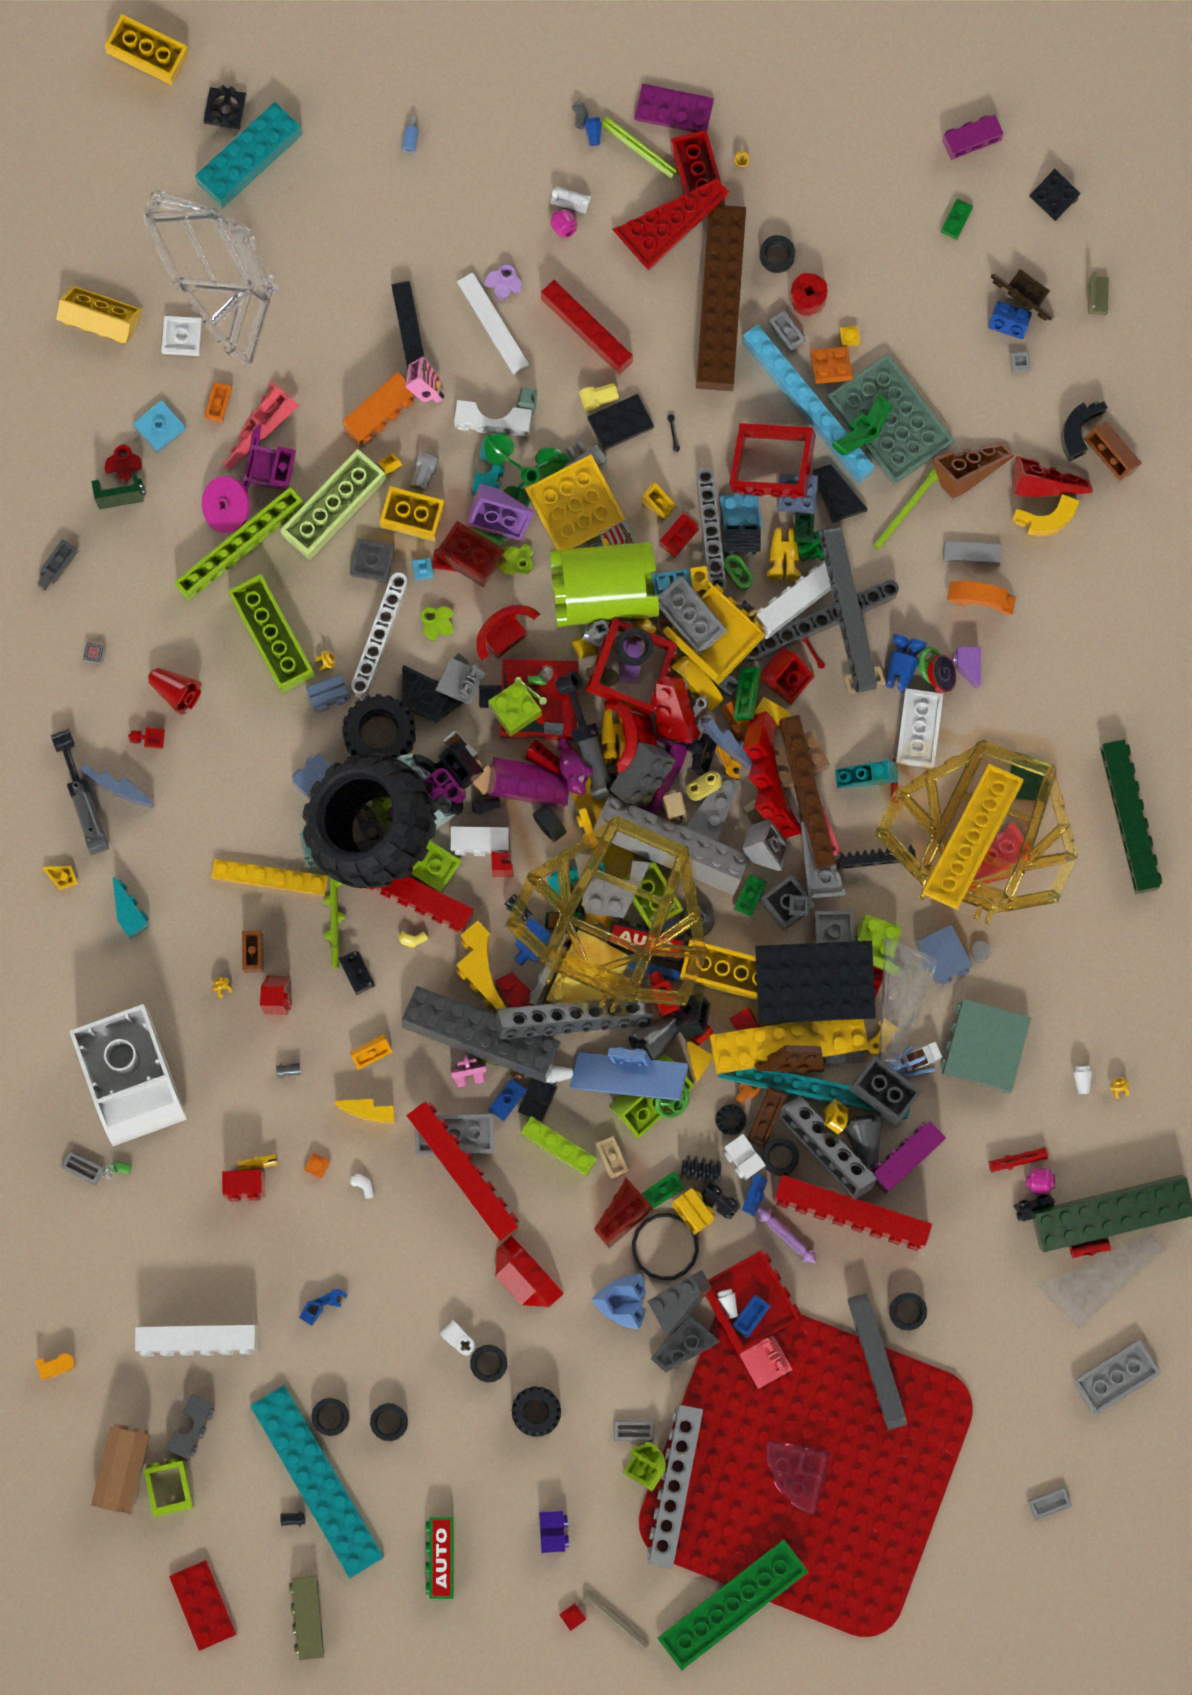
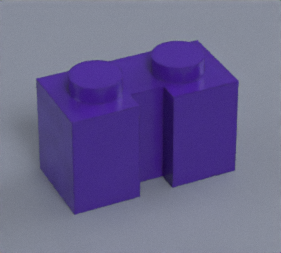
(552, 1531)

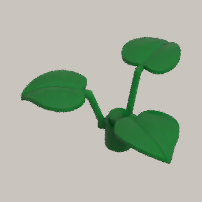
(549, 461)

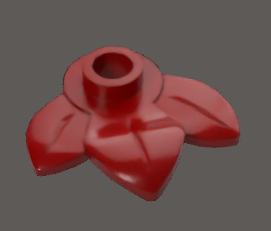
(123, 465)

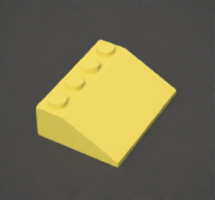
(574, 991)

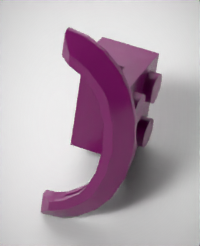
(268, 466)

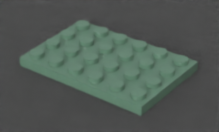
(911, 430)

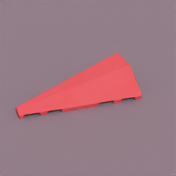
(272, 411)

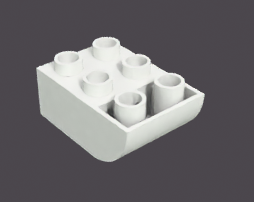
(128, 1075)

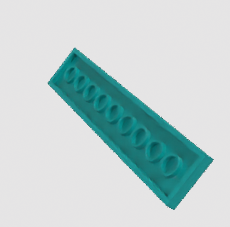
(317, 1481)

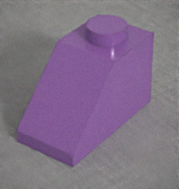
(969, 664)

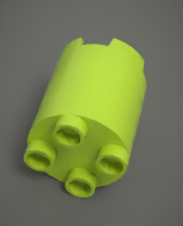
(604, 583)

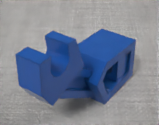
(330, 1299)

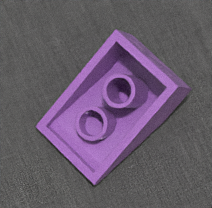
(498, 513)

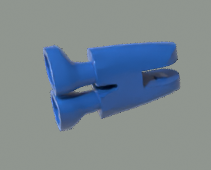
(901, 663)

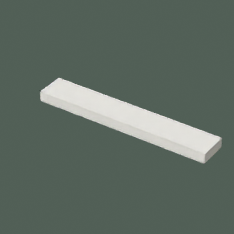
(492, 323)

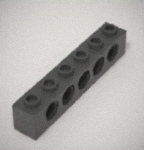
(827, 1147)

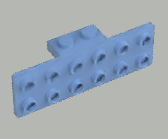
(629, 1074)

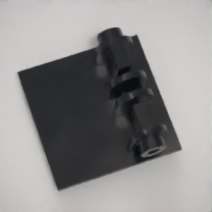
(1055, 194)

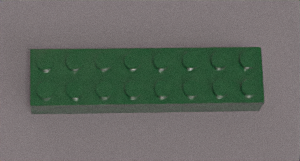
(1112, 1213)

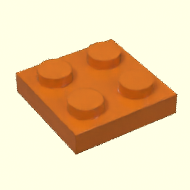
(831, 365)

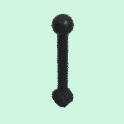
(671, 418)

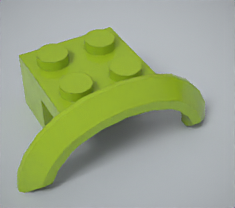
(876, 931)

